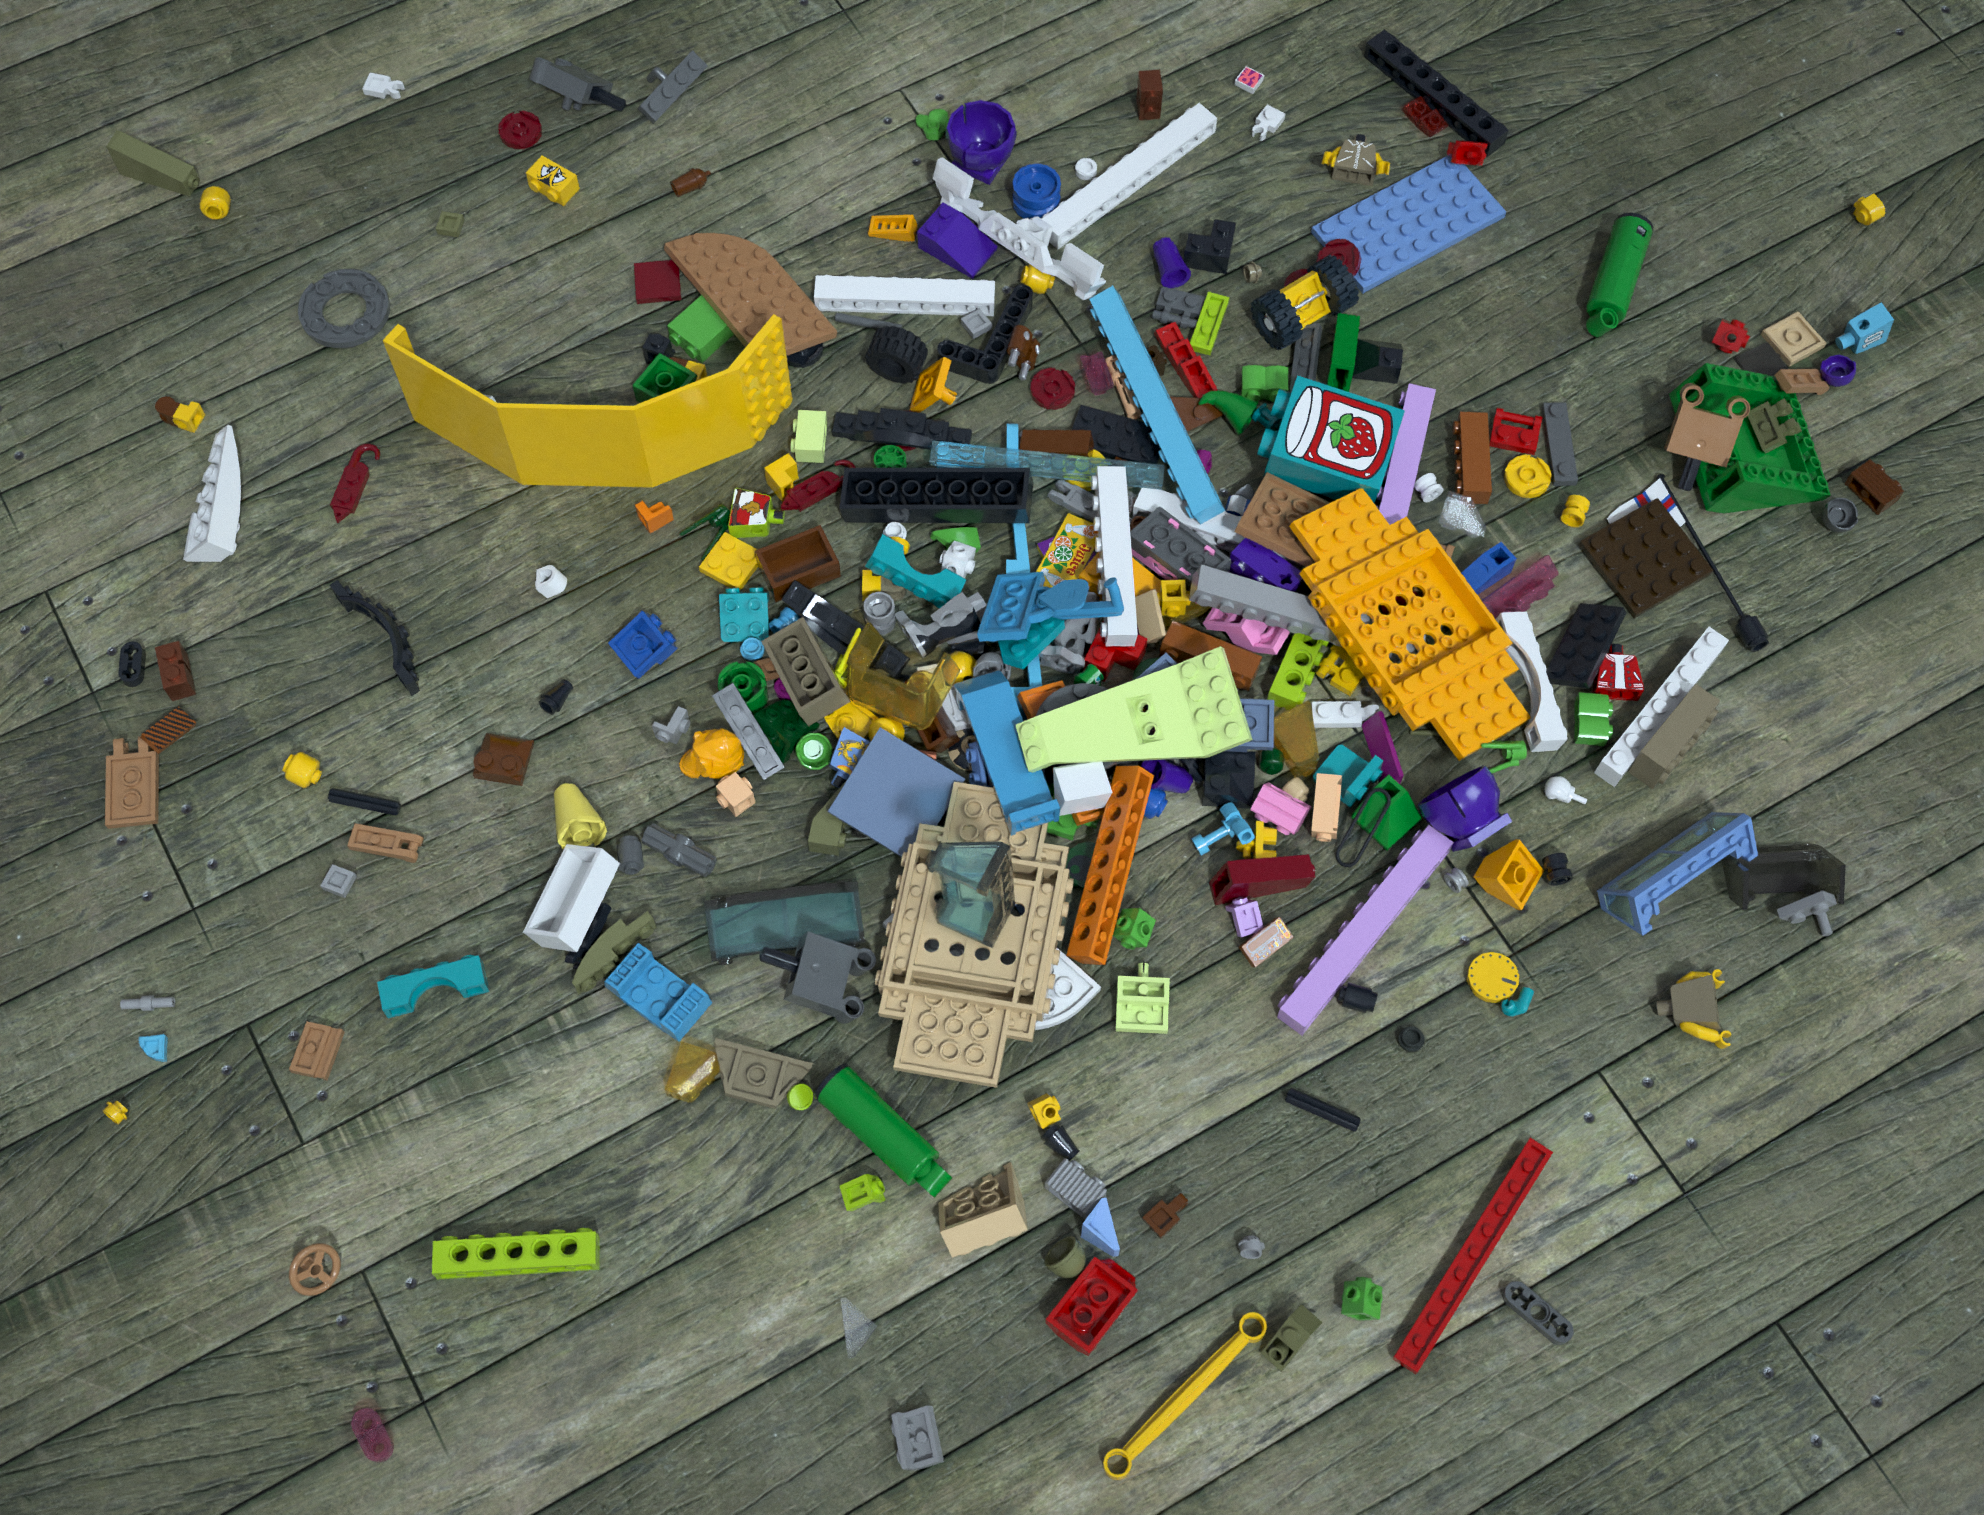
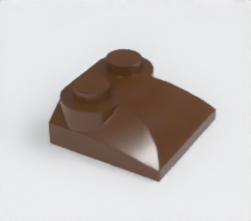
(503, 759)

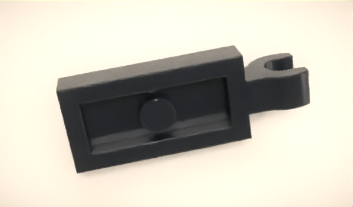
(590, 937)

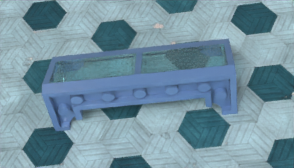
(1637, 891)

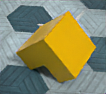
(781, 475)

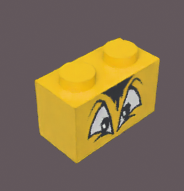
(552, 180)

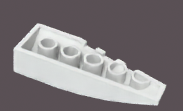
(216, 523)

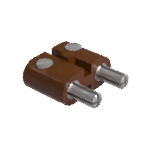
(1023, 350)

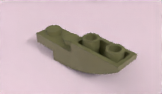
(603, 954)

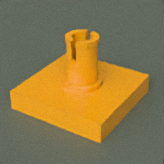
(932, 387)

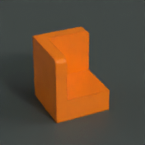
(655, 516)

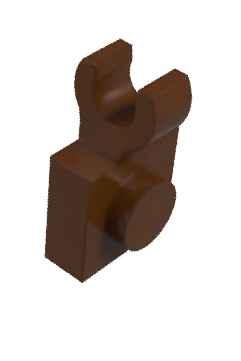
(1163, 1216)

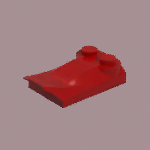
(1092, 1305)

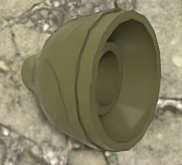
(1066, 1258)

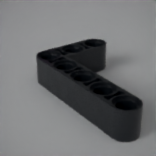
(980, 361)

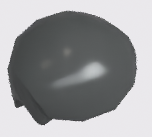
(1840, 515)

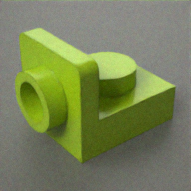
(862, 1191)

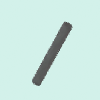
(865, 322)

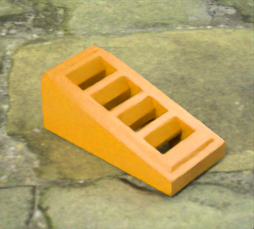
(906, 231)

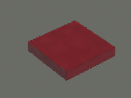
(657, 281)

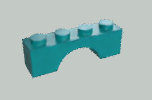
(889, 561)
(401, 993)

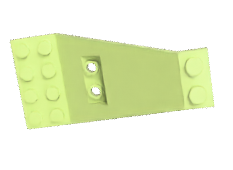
(1188, 704)

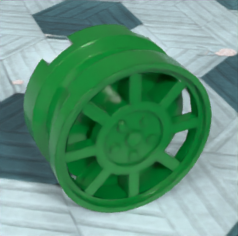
(889, 457)

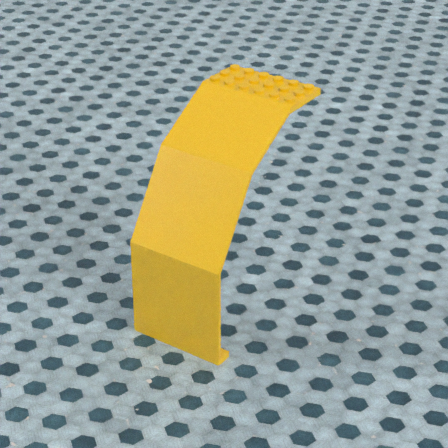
(605, 442)

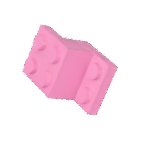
(1246, 633)

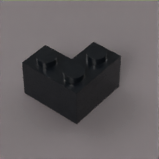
(1211, 252)

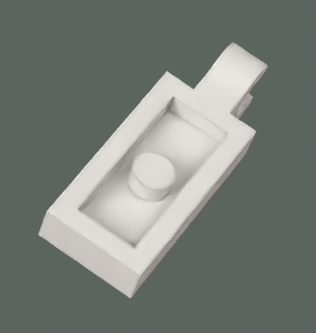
(1341, 714)

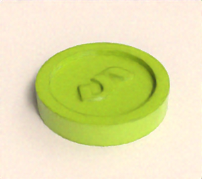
(800, 1096)

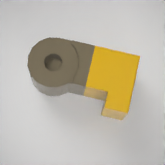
(874, 584)

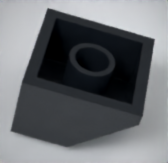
(1229, 779)

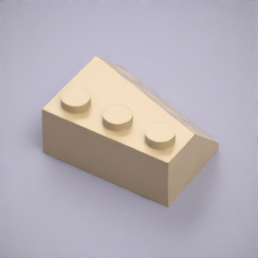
(983, 1213)

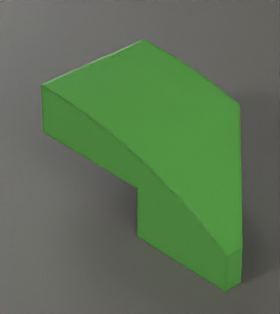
(964, 535)

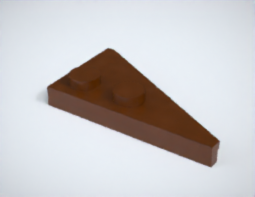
(1193, 414)

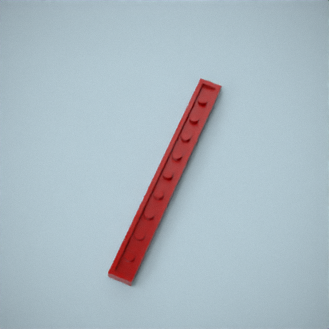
(1472, 1256)

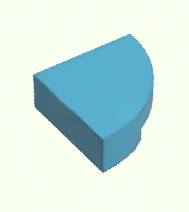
(155, 1046)

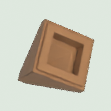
(768, 668)

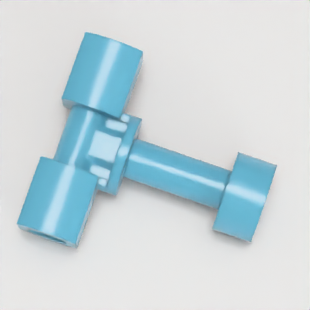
(1232, 825)

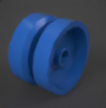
(1036, 191)

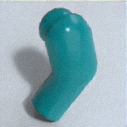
(1520, 1005)

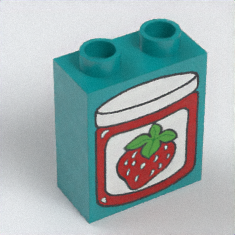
(1330, 440)

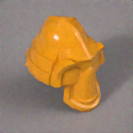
(713, 755)

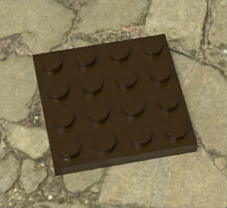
(1645, 558)

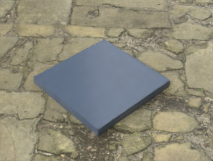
(894, 793)

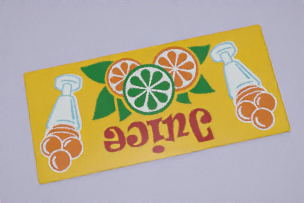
(1068, 551)

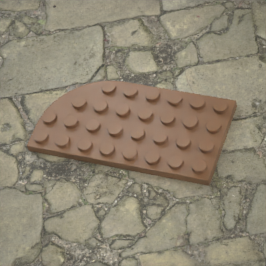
(749, 287)

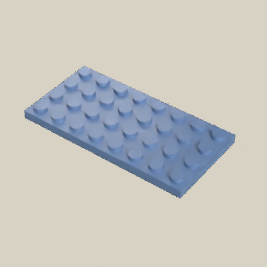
(1412, 220)

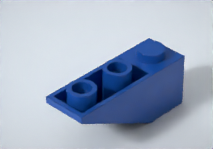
(1489, 568)

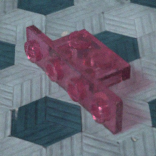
(1523, 589)

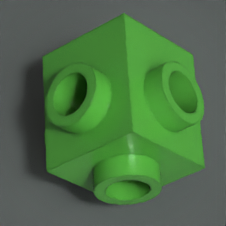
(1134, 928)
(1362, 1299)

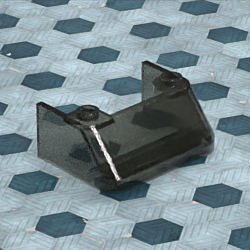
(1782, 870)

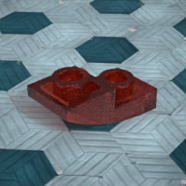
(1424, 118)

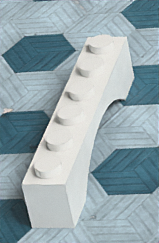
(1545, 727)

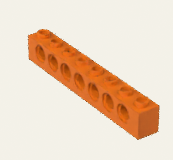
(1110, 865)

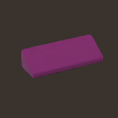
(1381, 745)

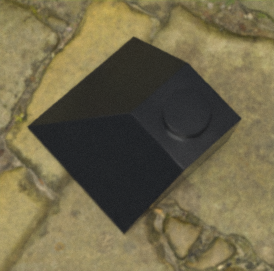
(1378, 361)

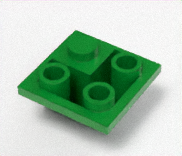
(1398, 819)

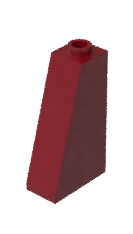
(1261, 877)

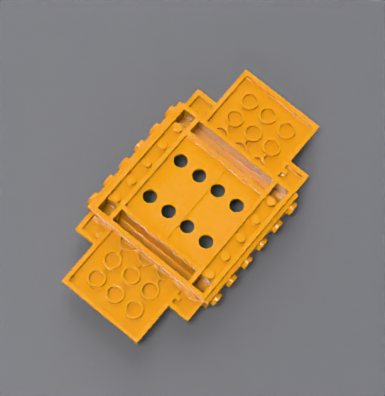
(1368, 564)

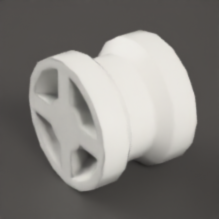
(1428, 487)

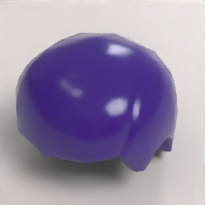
(1838, 370)

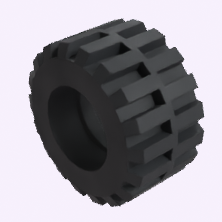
(896, 354)

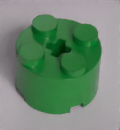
(749, 682)

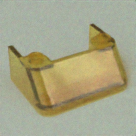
(909, 703)

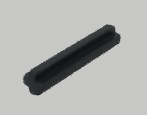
(364, 801)
(1322, 1109)

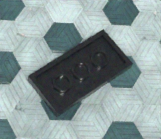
(1118, 435)
(1585, 645)

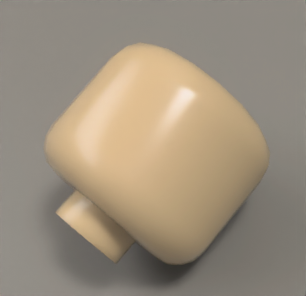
(1296, 788)

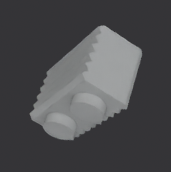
(1075, 1187)

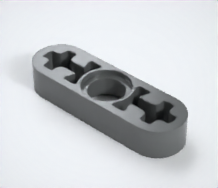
(1558, 1321)

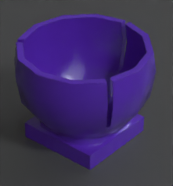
(982, 140)
(1466, 808)

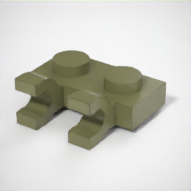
(1767, 427)

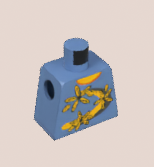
(847, 755)

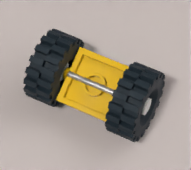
(1322, 291)

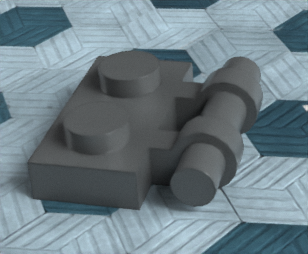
(1179, 303)

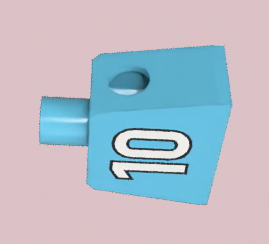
(1866, 330)

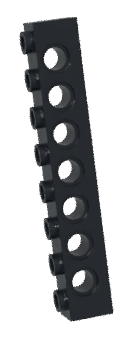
(1422, 80)

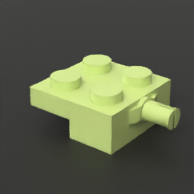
(1142, 1003)

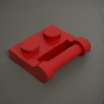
(1513, 437)

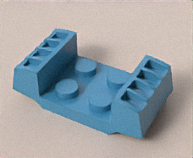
(657, 993)

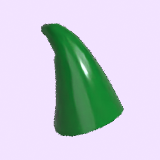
(1235, 407)

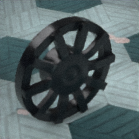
(1193, 769)

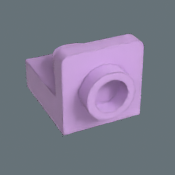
(1245, 916)

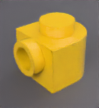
(1869, 209)
(1045, 1110)

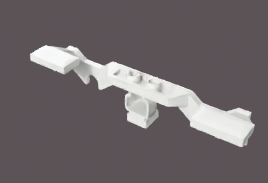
(1025, 238)

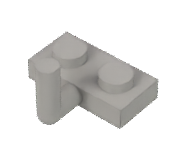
(1814, 904)

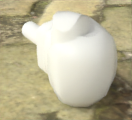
(1560, 789)

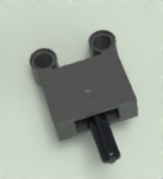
(574, 84)
(821, 974)

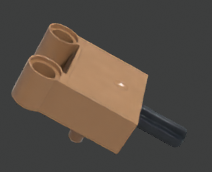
(1703, 434)

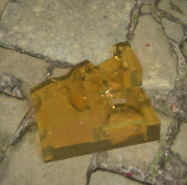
(691, 1072)

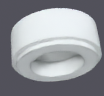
(1086, 169)

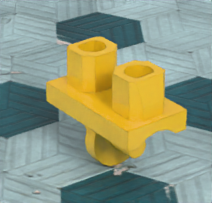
(1262, 835)

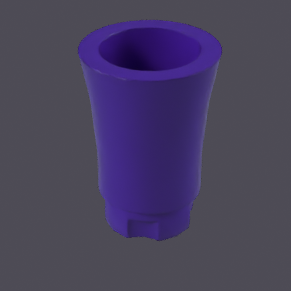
(1170, 264)
(1168, 776)

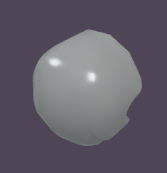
(989, 663)

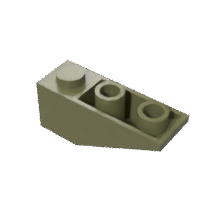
(827, 831)

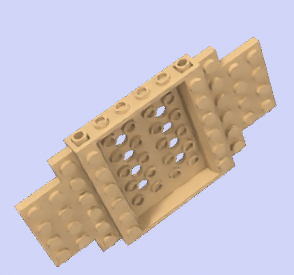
(959, 1006)

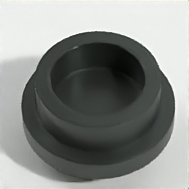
(1411, 1039)

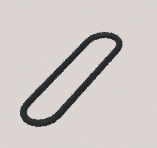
(1354, 822)

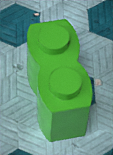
(1263, 382)
(1592, 719)

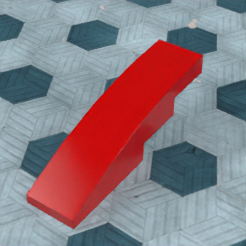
(1184, 360)

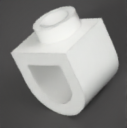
(550, 581)

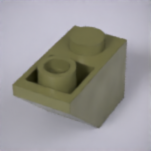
(1291, 1337)

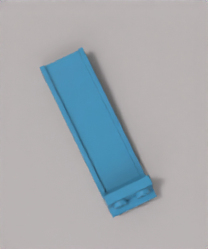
(993, 719)

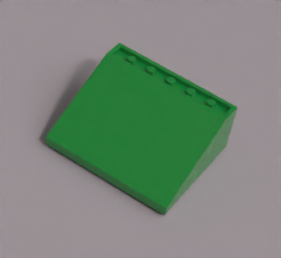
(1752, 476)

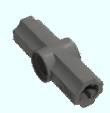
(679, 850)

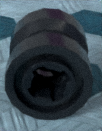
(1557, 869)

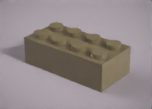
(805, 671)
(1675, 737)

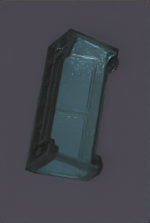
(974, 887)
(779, 916)

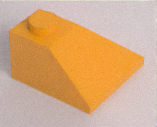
(1510, 874)

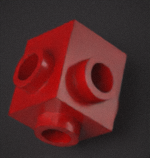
(1734, 327)

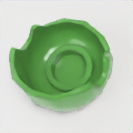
(813, 751)

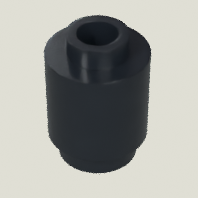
(1357, 997)

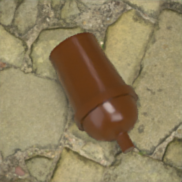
(690, 181)

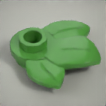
(933, 124)

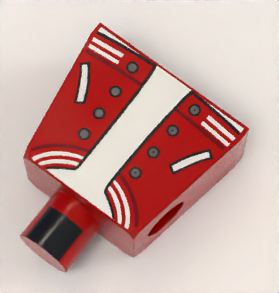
(1619, 676)

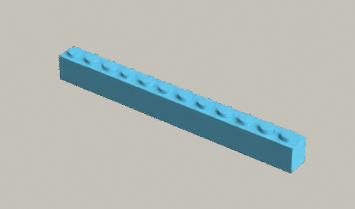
(1157, 406)

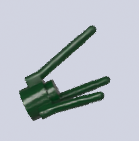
(717, 518)

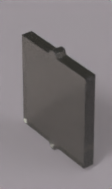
(1761, 360)

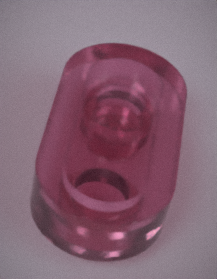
(372, 1436)

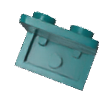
(744, 614)
(1355, 773)

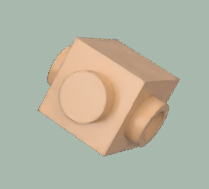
(735, 793)

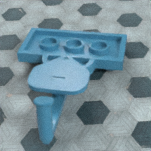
(1022, 600)

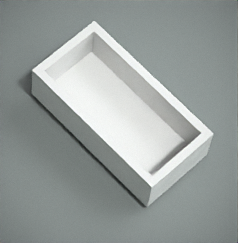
(571, 897)

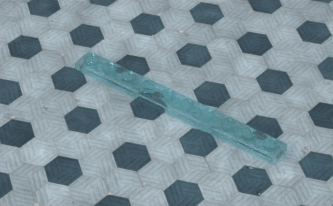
(1042, 463)

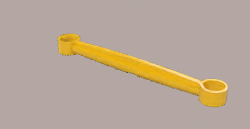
(1185, 1395)

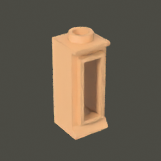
(1326, 807)

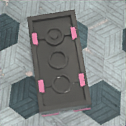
(1173, 548)

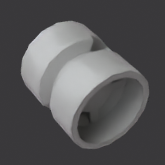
(880, 611)

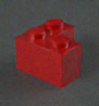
(1105, 656)

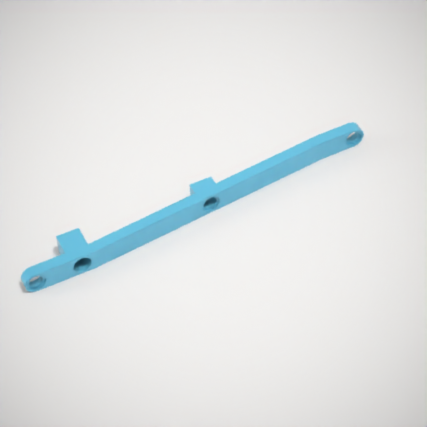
(1021, 565)

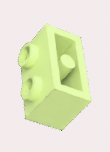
(810, 436)

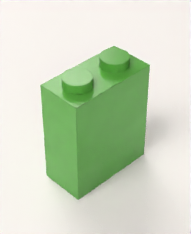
(699, 330)

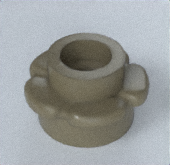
(1252, 272)

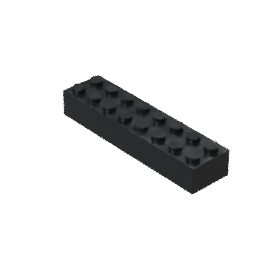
(936, 495)

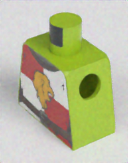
(752, 514)

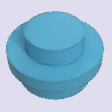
(752, 649)

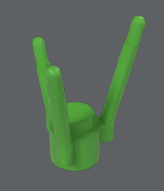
(1511, 750)

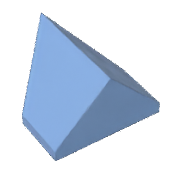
(1099, 1229)

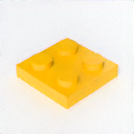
(730, 562)

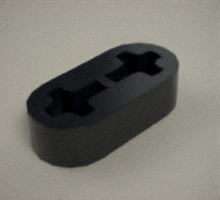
(126, 664)

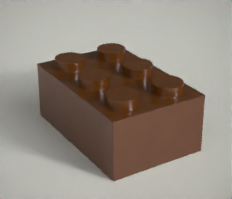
(801, 558)

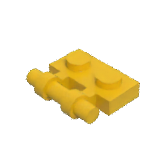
(1344, 678)

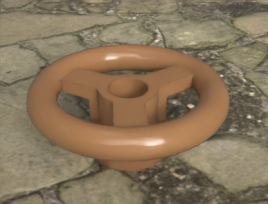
(306, 1260)

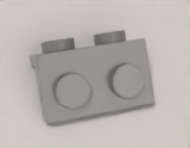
(917, 1438)

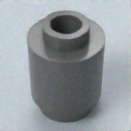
(630, 855)

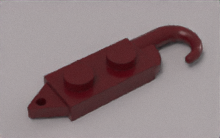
(352, 483)
(814, 489)

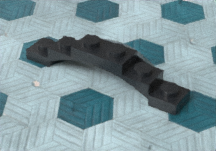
(897, 428)
(385, 618)
(838, 628)

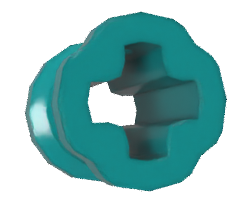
(1259, 415)

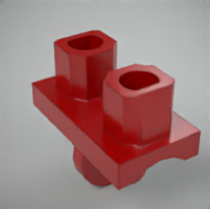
(1467, 152)

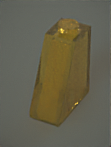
(1297, 739)

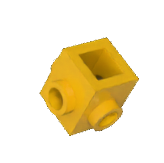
(1173, 597)

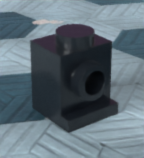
(657, 344)

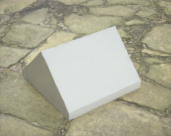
(1081, 787)

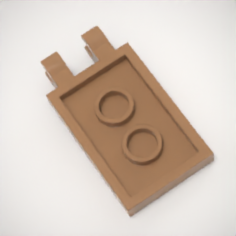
(131, 785)

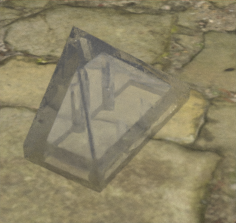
(856, 1327)

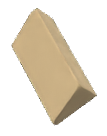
(1149, 617)

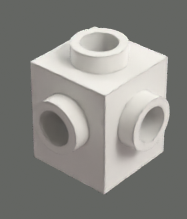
(958, 559)

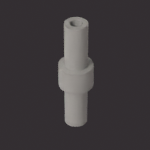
(147, 1003)

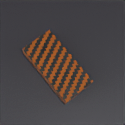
(168, 730)

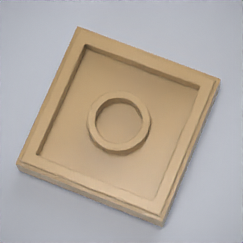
(1793, 338)

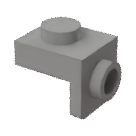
(672, 732)

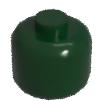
(1271, 761)

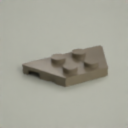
(757, 1074)

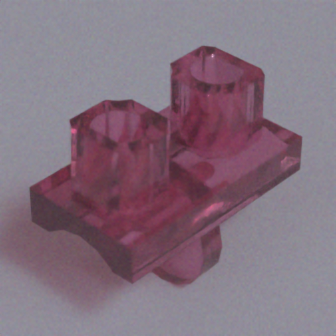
(1097, 373)

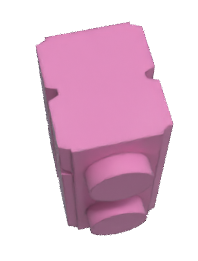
(1280, 808)

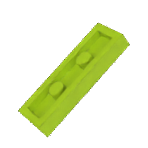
(1209, 323)

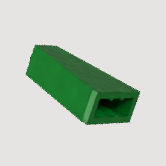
(1343, 351)

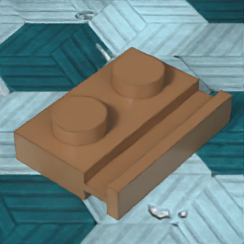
(316, 1051)

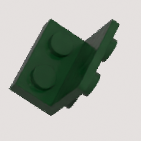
(783, 727)

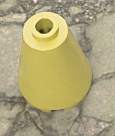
(576, 818)

